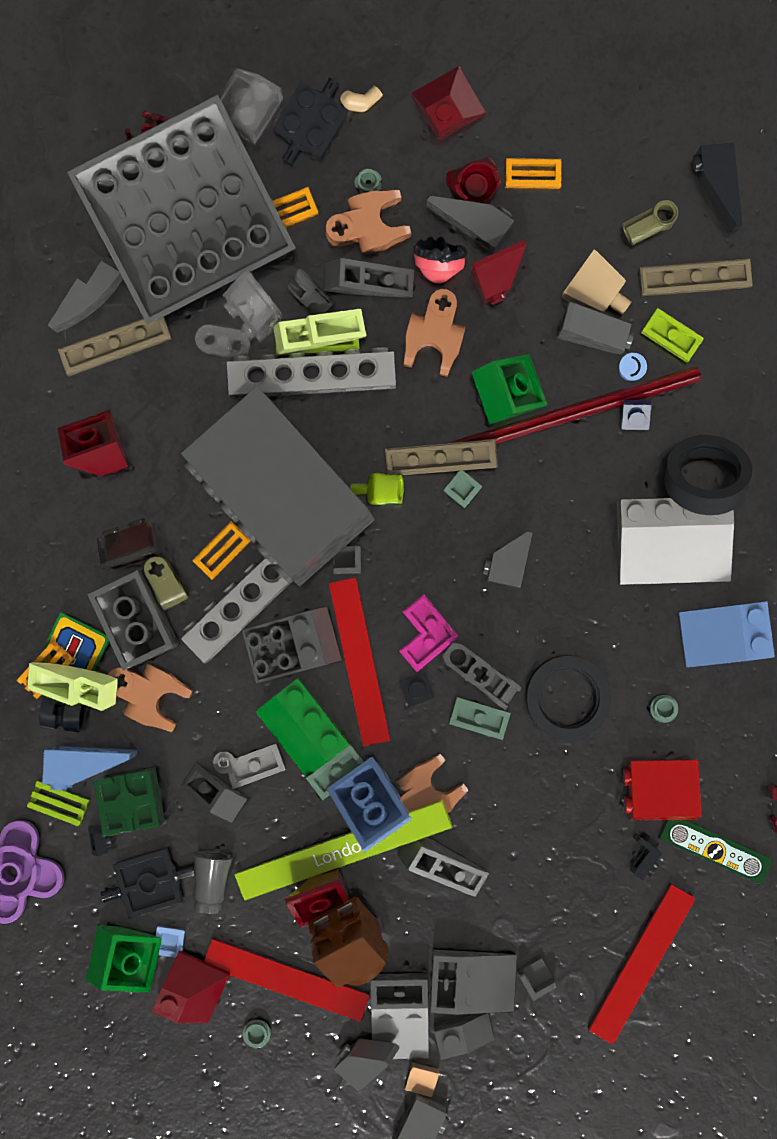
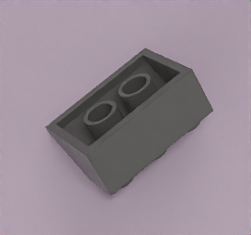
(133, 620)

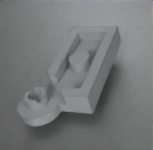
(249, 766)

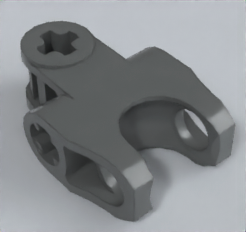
(491, 683)

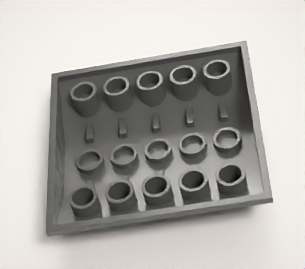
(181, 209)

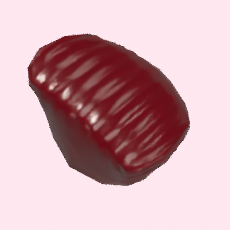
(474, 181)

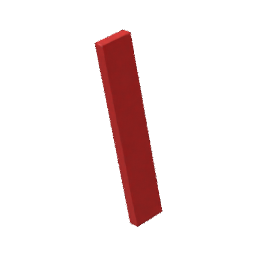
(359, 662)
(641, 963)
(287, 979)

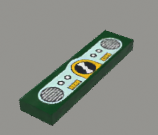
(716, 849)

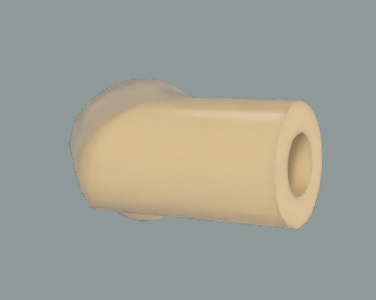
(360, 102)

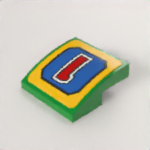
(79, 640)

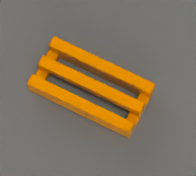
(555, 184)
(301, 216)
(205, 567)
(60, 653)

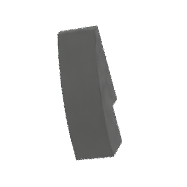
(86, 298)

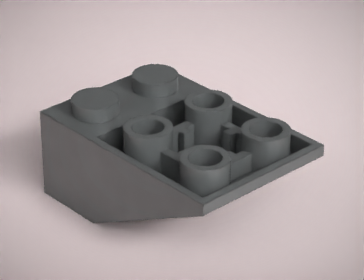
(291, 644)
(472, 982)
(401, 1013)

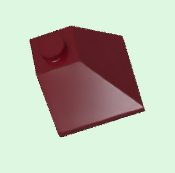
(448, 103)
(496, 273)
(93, 445)
(317, 896)
(190, 990)

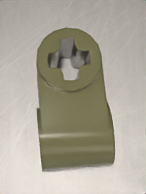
(167, 588)

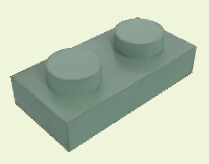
(479, 718)
(334, 770)

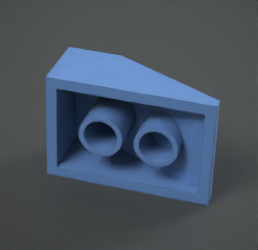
(726, 634)
(70, 765)
(369, 803)

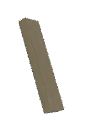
(695, 277)
(113, 345)
(441, 457)

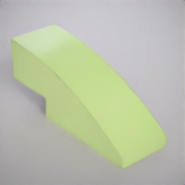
(319, 331)
(73, 685)

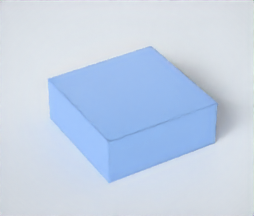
(171, 941)

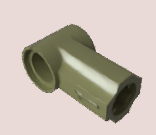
(648, 223)

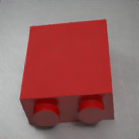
(662, 790)

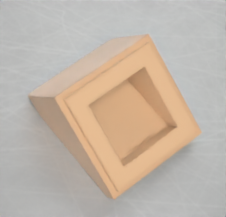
(422, 1079)

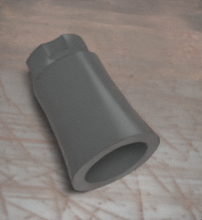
(210, 880)

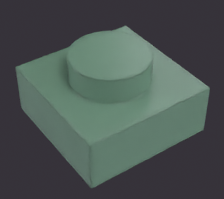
(462, 488)

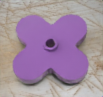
(34, 876)

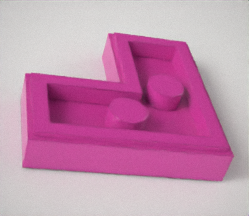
(433, 636)

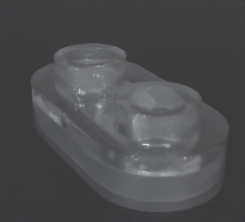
(223, 341)

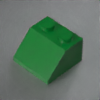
(509, 388)
(123, 959)

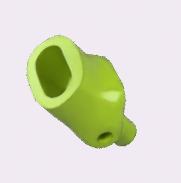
(381, 489)

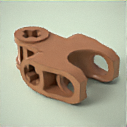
(364, 223)
(435, 330)
(144, 693)
(418, 788)

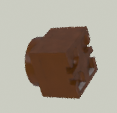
(348, 944)

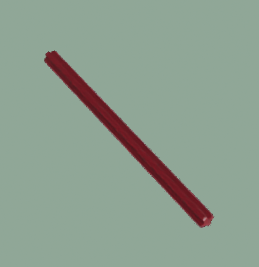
(587, 407)

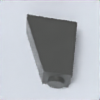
(595, 329)

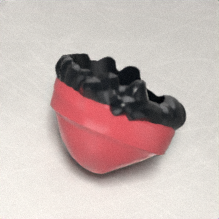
(439, 259)

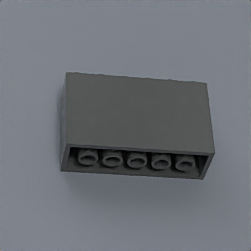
(276, 488)

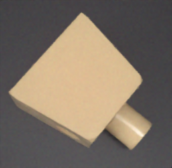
(597, 286)

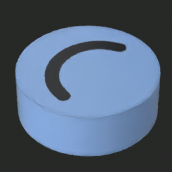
(632, 367)

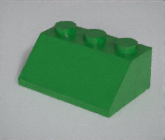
(302, 727)

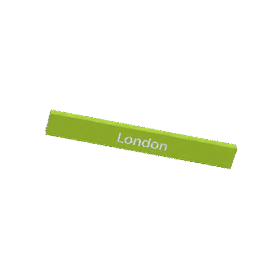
(337, 853)

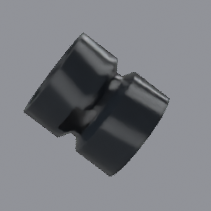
(70, 719)

